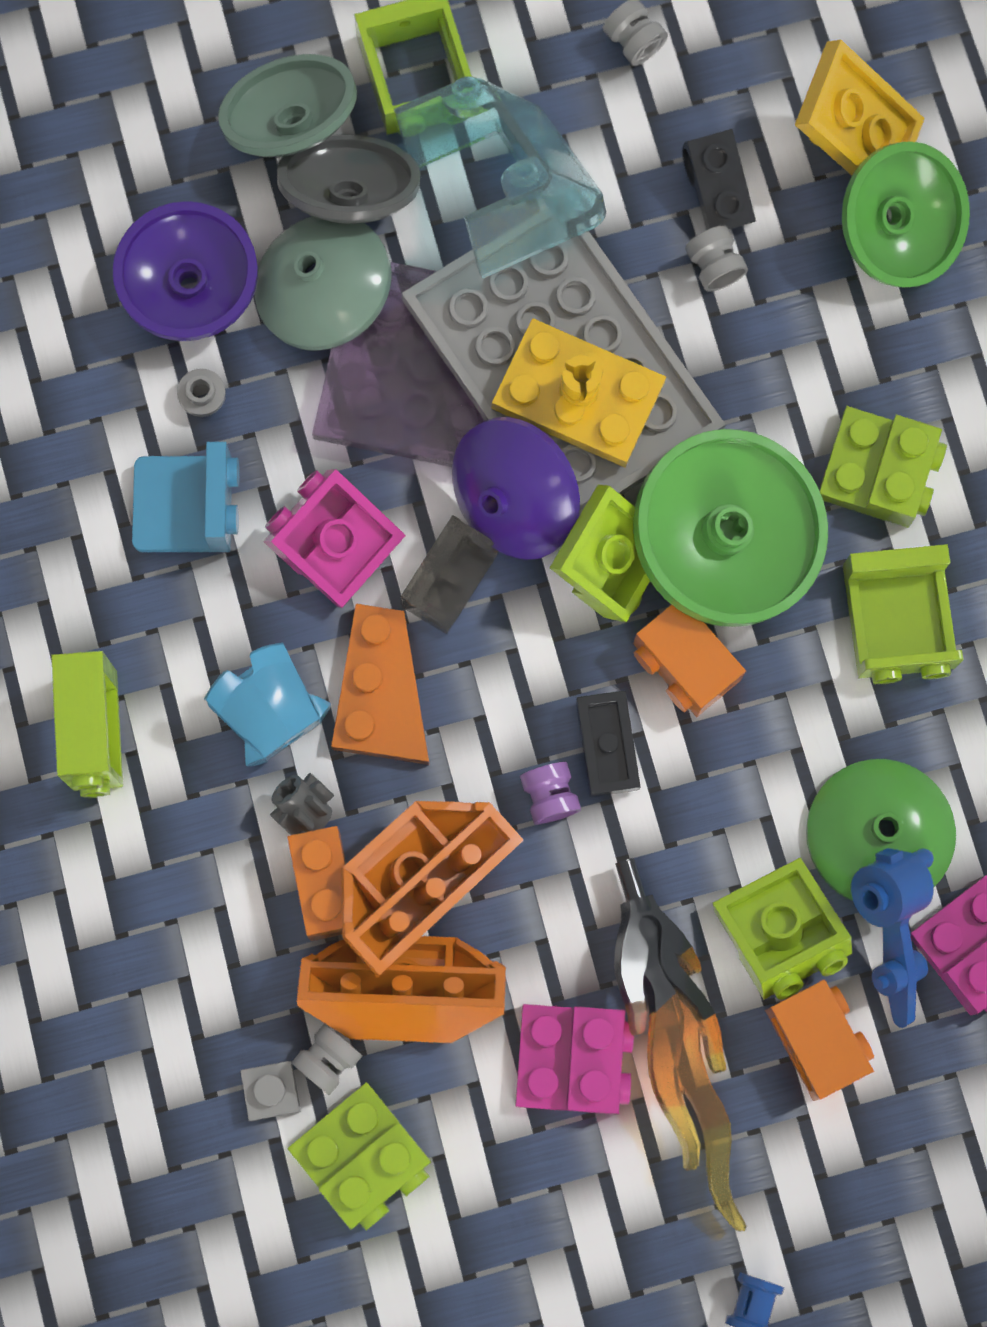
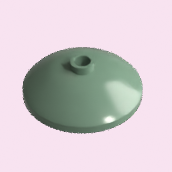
(288, 105)
(333, 299)

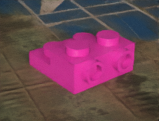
(332, 535)
(957, 946)
(573, 1059)

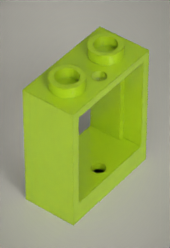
(399, 23)
(87, 722)

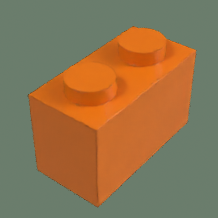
(687, 659)
(317, 869)
(821, 1039)

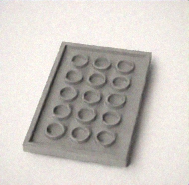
(577, 290)

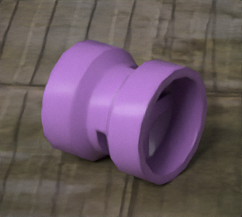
(550, 793)

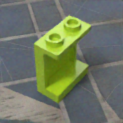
(901, 613)

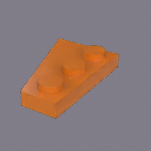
(379, 690)

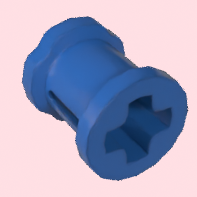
(754, 1302)

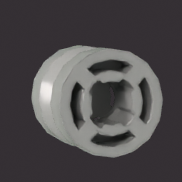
(635, 32)
(715, 257)
(335, 1050)

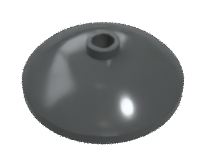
(349, 179)

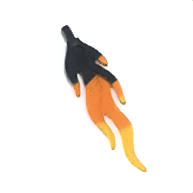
(660, 957)

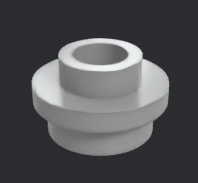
(206, 405)

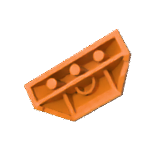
(418, 874)
(426, 995)

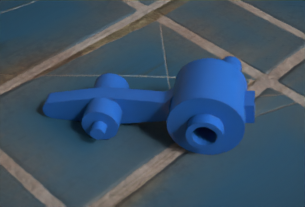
(887, 897)

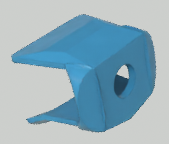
(266, 704)

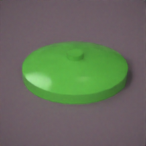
(730, 528)

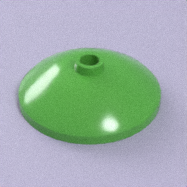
(926, 209)
(847, 816)

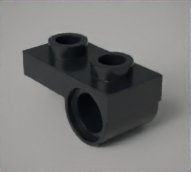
(719, 180)

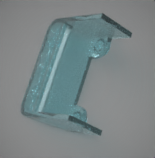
(545, 190)

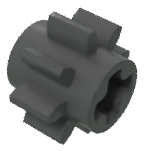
(301, 804)

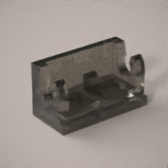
(449, 575)

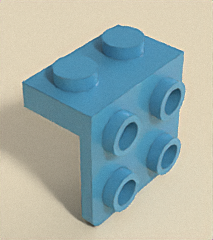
(185, 502)

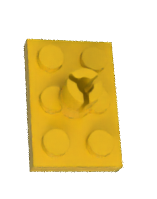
(854, 109)
(578, 392)

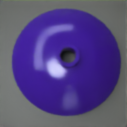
(180, 244)
(515, 487)

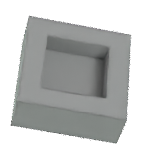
(270, 1091)

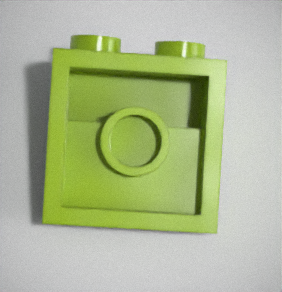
(882, 466)
(603, 558)
(784, 930)
(361, 1158)

